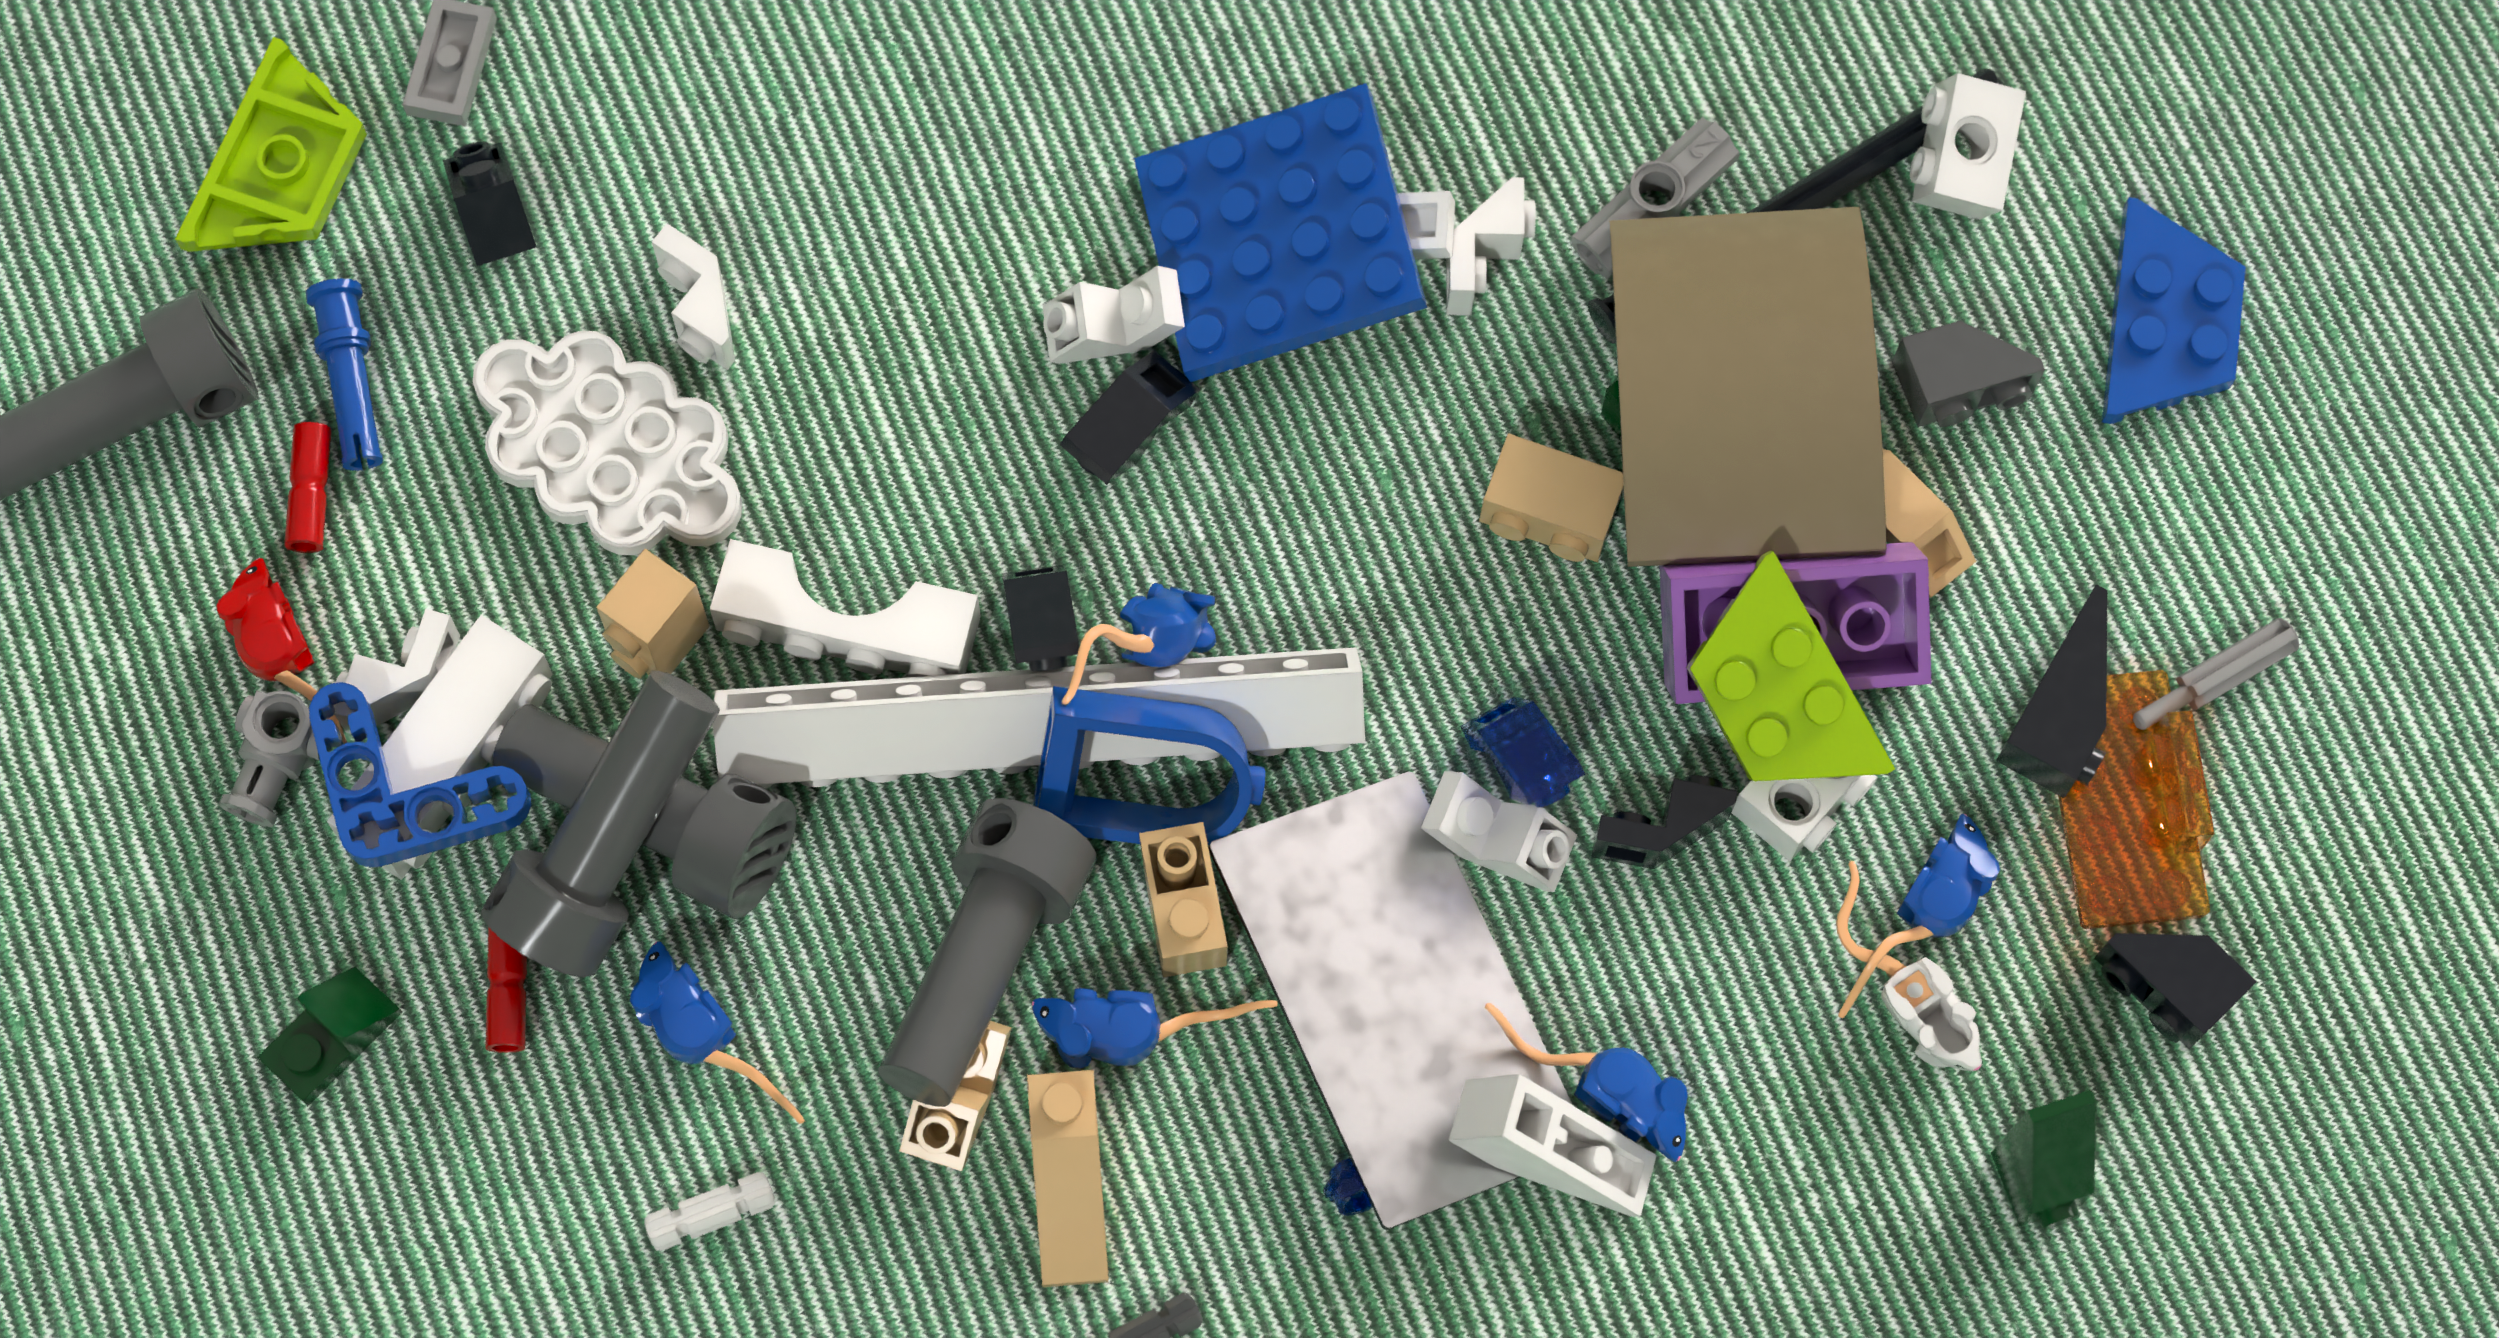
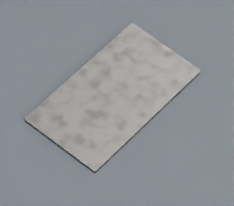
(1383, 984)

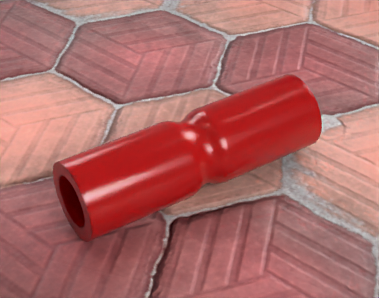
(307, 495)
(505, 997)

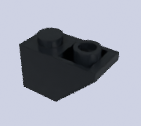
(488, 202)
(2177, 978)

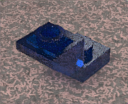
(1524, 751)

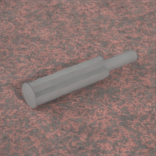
(2224, 671)

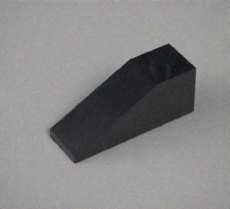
(2068, 709)

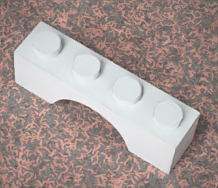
(918, 635)

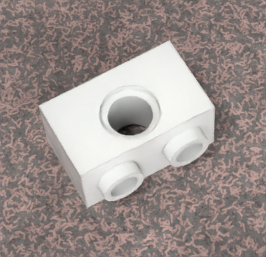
(1991, 121)

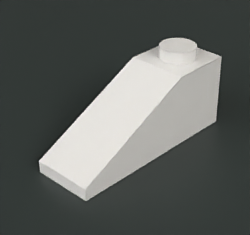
(1551, 1142)

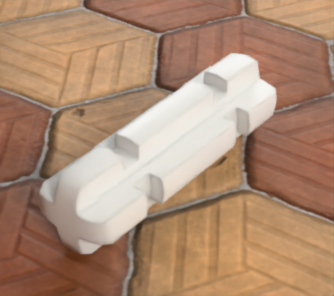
(709, 1211)

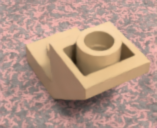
(1922, 518)
(949, 1132)

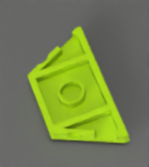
(276, 162)
(1781, 688)

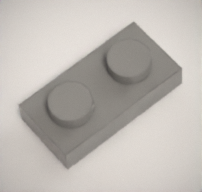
(449, 61)

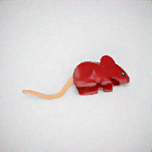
(266, 631)

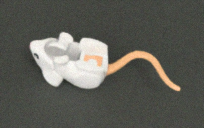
(1920, 1000)

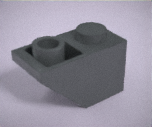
(1961, 370)

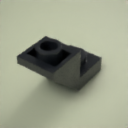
(1128, 416)
(1041, 617)
(1690, 813)

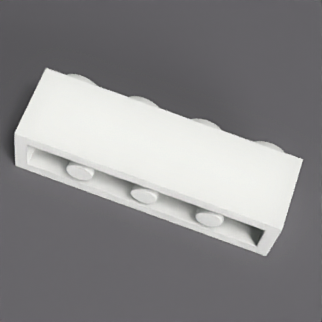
(457, 724)

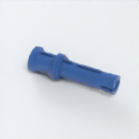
(343, 347)

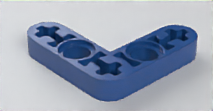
(379, 803)

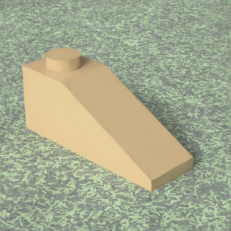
(1067, 1178)

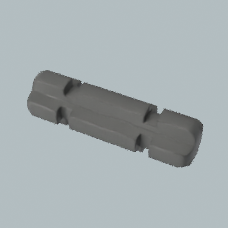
(1178, 1316)

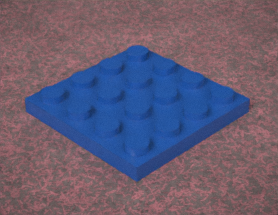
(1281, 232)

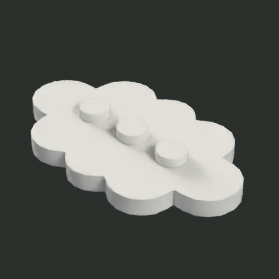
(607, 442)

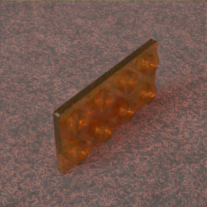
(2141, 816)

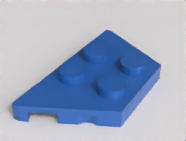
(2170, 317)

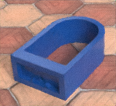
(1144, 719)

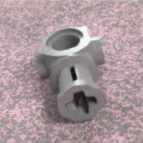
(266, 758)

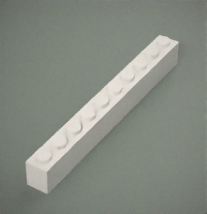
(1001, 717)

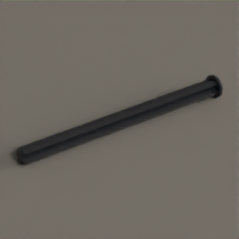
(1826, 183)

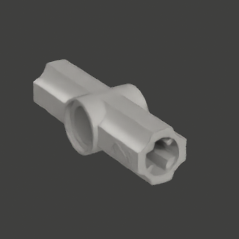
(1679, 173)

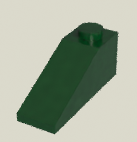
(2050, 1160)

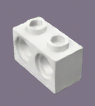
(1816, 796)

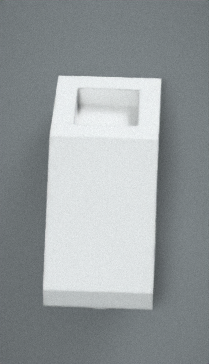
(1490, 232)
(702, 313)
(1107, 321)
(397, 688)
(1499, 835)

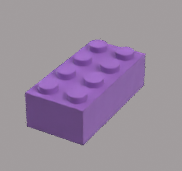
(1863, 605)

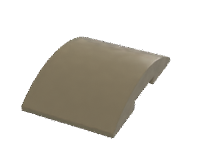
(1747, 387)

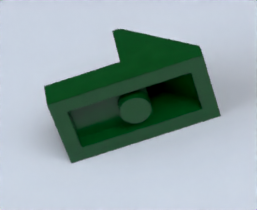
(331, 1032)

